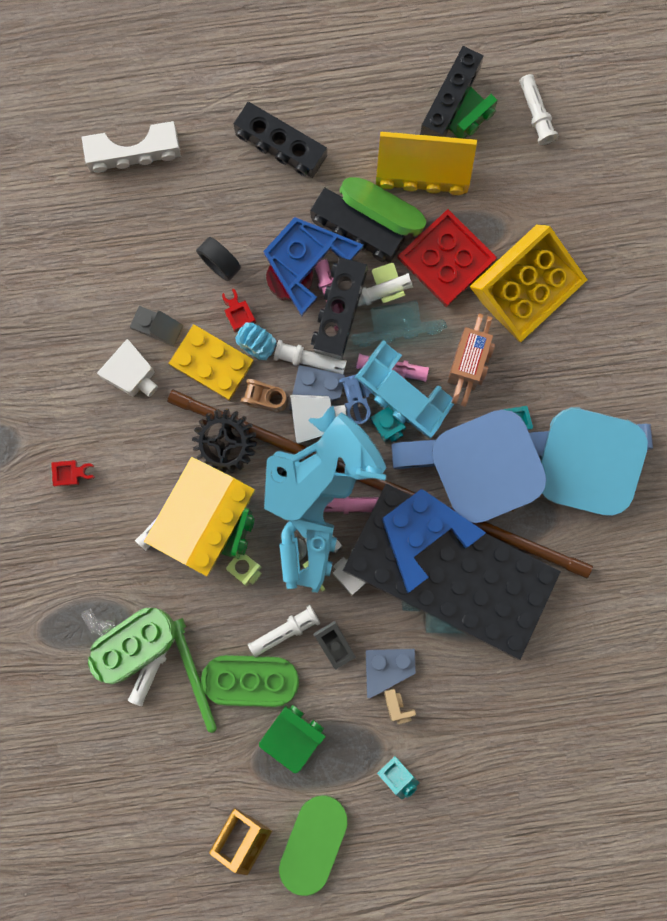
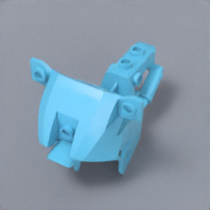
(312, 487)

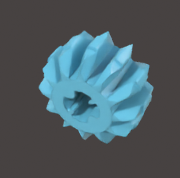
(256, 341)

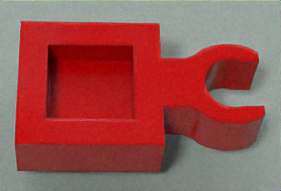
(238, 313)
(67, 473)

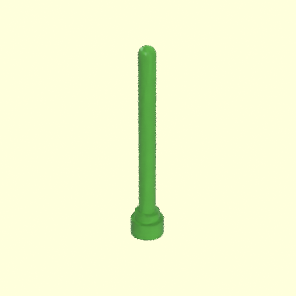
(193, 675)

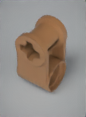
(260, 394)

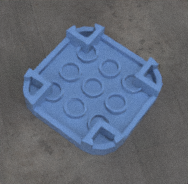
(489, 466)

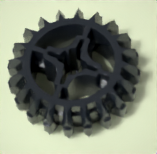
(226, 431)

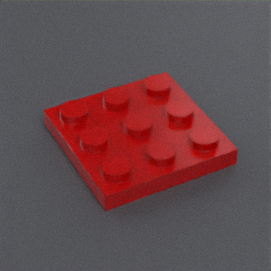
(447, 258)

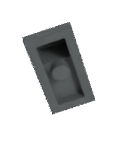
(156, 325)
(334, 645)

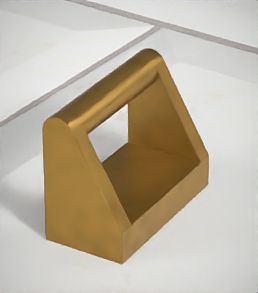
(250, 847)

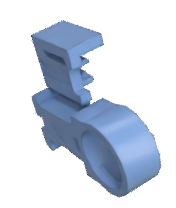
(354, 393)

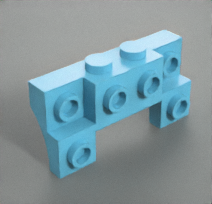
(401, 396)

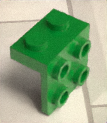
(472, 114)
(237, 543)
(292, 738)

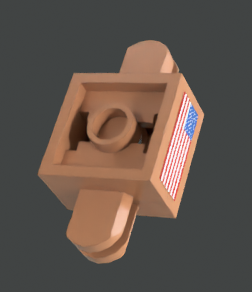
(469, 361)

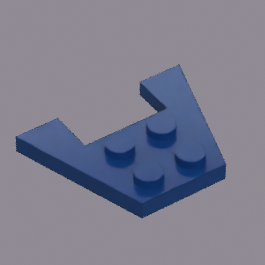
(298, 251)
(417, 525)

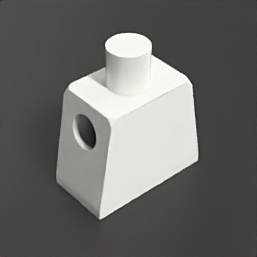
(129, 371)
(310, 407)

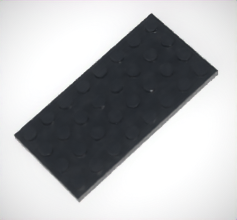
(478, 589)

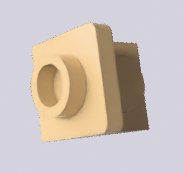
(395, 702)

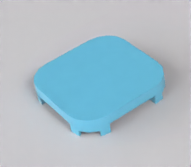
(593, 461)

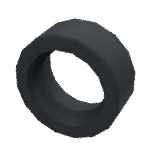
(218, 258)

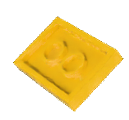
(211, 362)

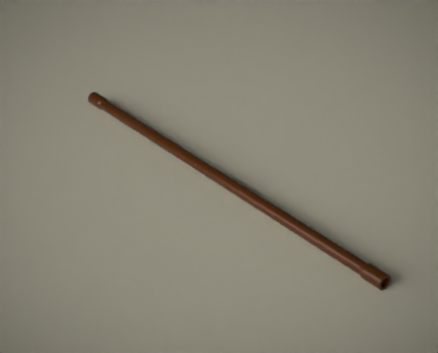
(569, 563)

